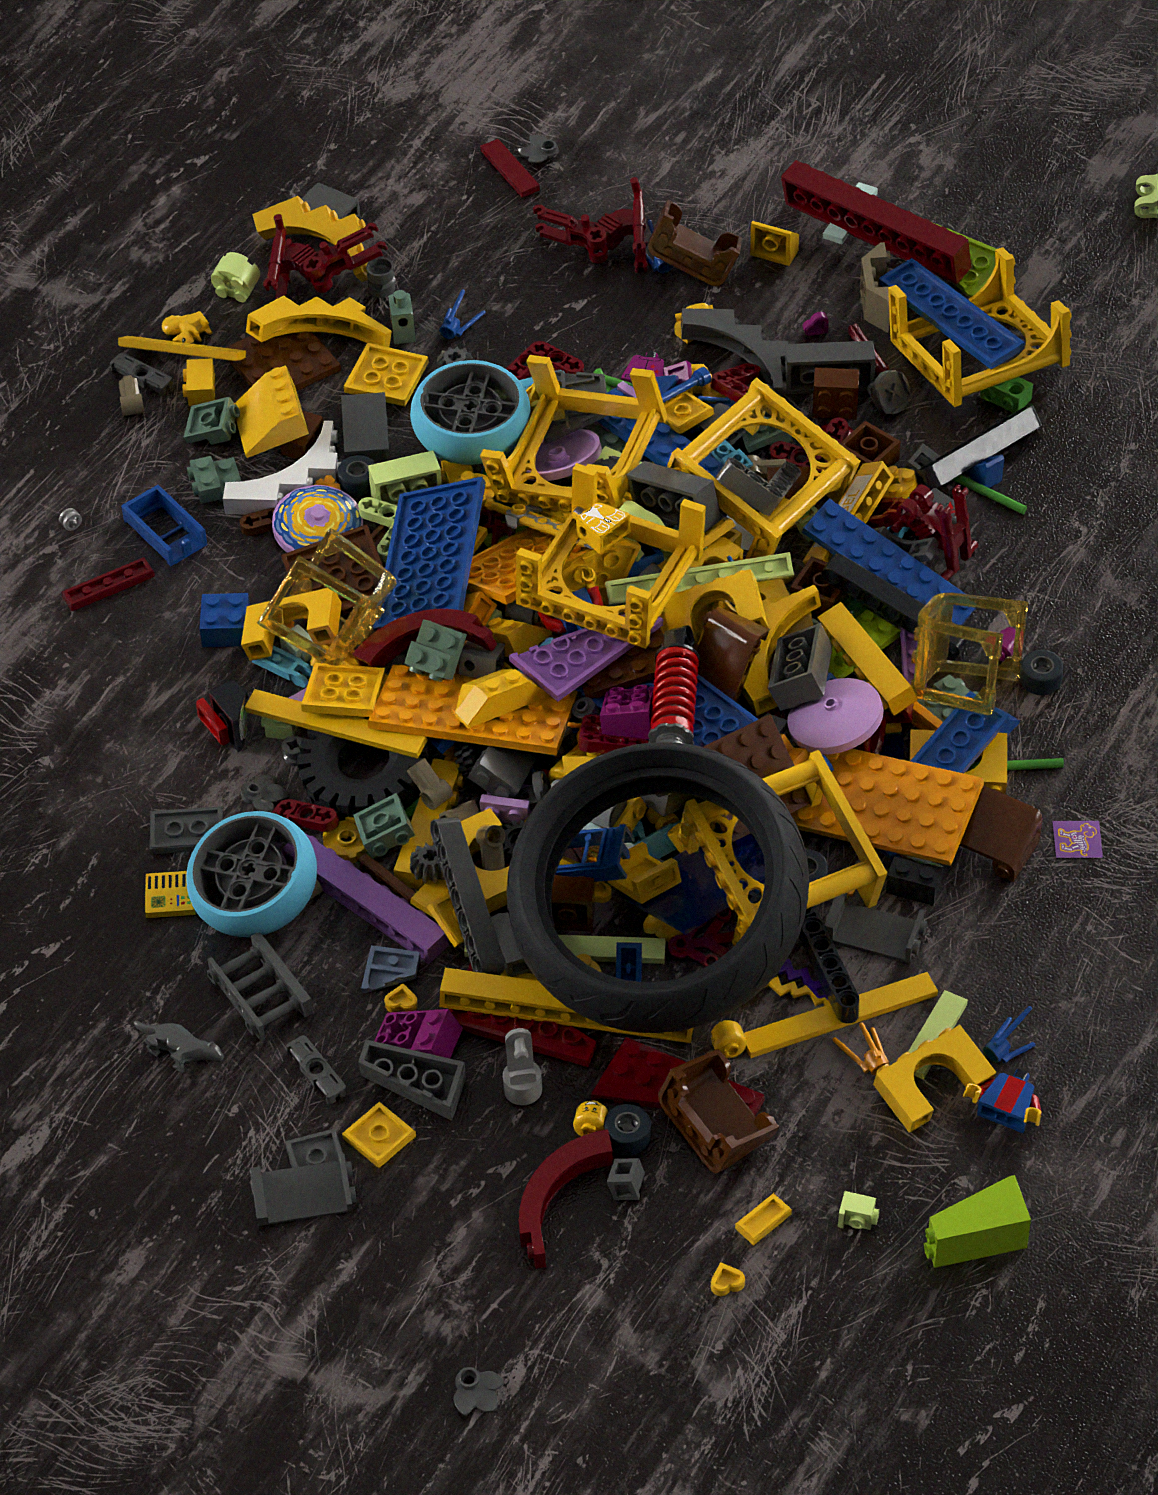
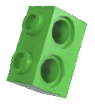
(1010, 394)

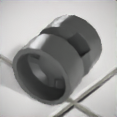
(380, 277)

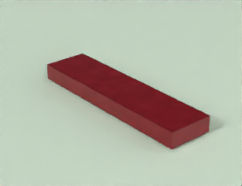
(510, 168)
(108, 584)

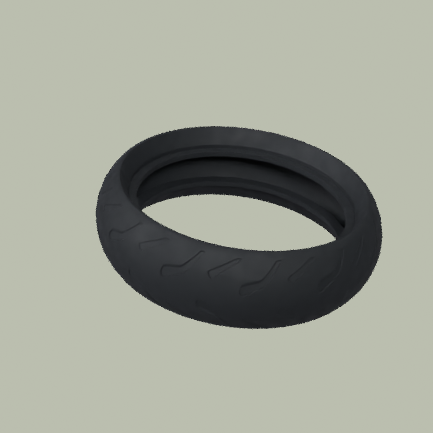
(628, 775)

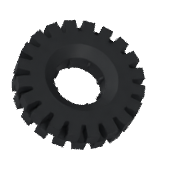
(329, 787)

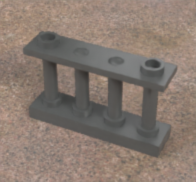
(271, 967)

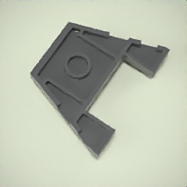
(576, 420)

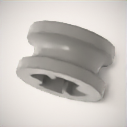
(70, 519)

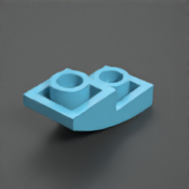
(726, 451)

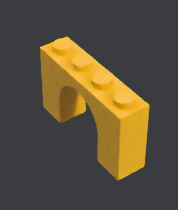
(737, 589)
(319, 607)
(992, 764)
(492, 882)
(952, 1050)

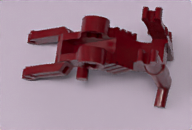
(603, 234)
(316, 265)
(930, 521)

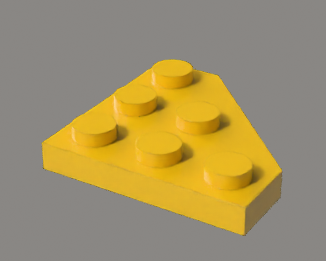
(608, 566)

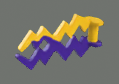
(810, 987)

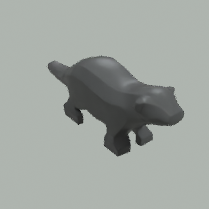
(180, 1044)

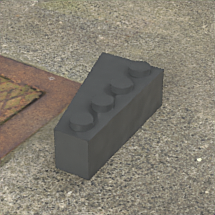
(418, 1076)

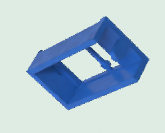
(153, 500)
(610, 852)

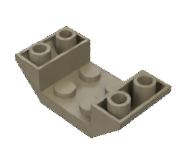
(874, 296)

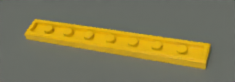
(343, 726)
(824, 1019)

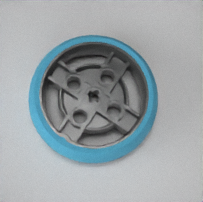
(470, 410)
(236, 846)

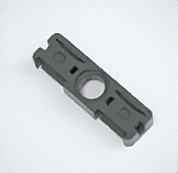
(153, 379)
(308, 1057)

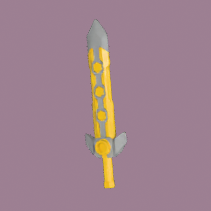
(528, 515)

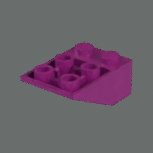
(627, 711)
(421, 1031)

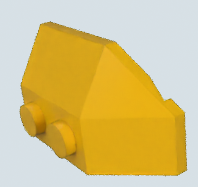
(496, 696)

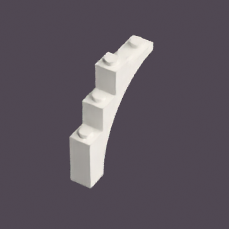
(266, 492)

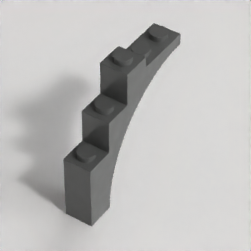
(722, 329)

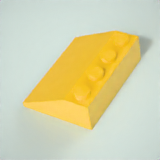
(270, 413)

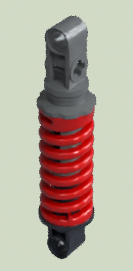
(675, 689)

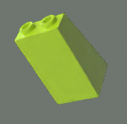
(979, 1225)

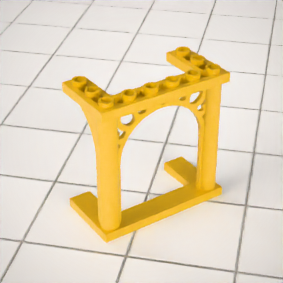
(992, 297)
(749, 414)
(509, 474)
(642, 607)
(817, 779)

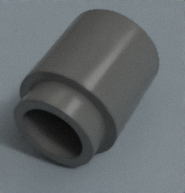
(521, 614)
(583, 707)

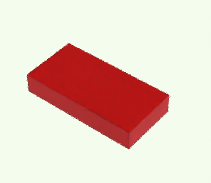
(212, 721)

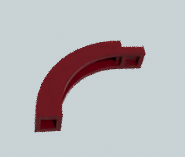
(398, 634)
(555, 1171)

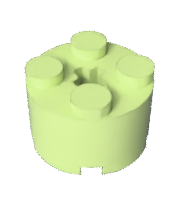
(235, 277)

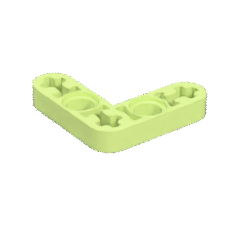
(373, 510)

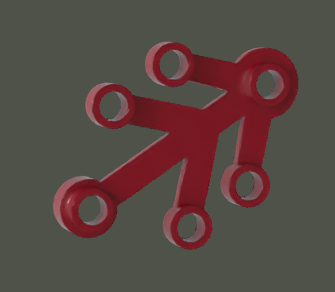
(709, 941)

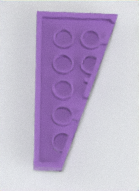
(571, 659)

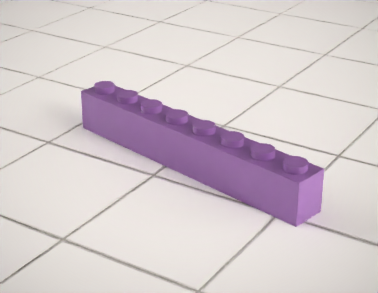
(375, 903)

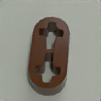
(259, 520)

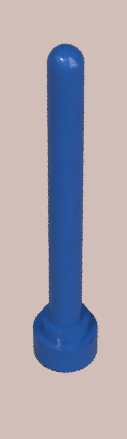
(699, 378)

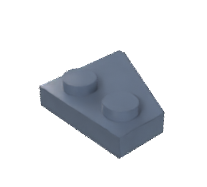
(389, 967)

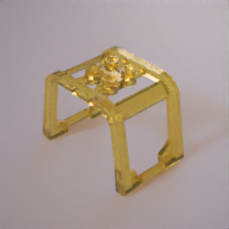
(361, 619)
(933, 646)

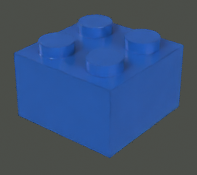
(222, 619)

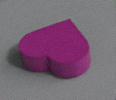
(816, 325)

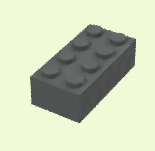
(805, 357)
(664, 489)
(800, 667)

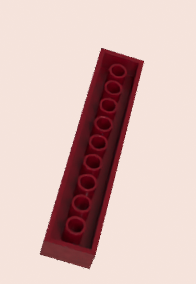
(876, 221)

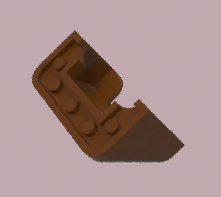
(691, 251)
(729, 650)
(1003, 832)
(712, 1112)

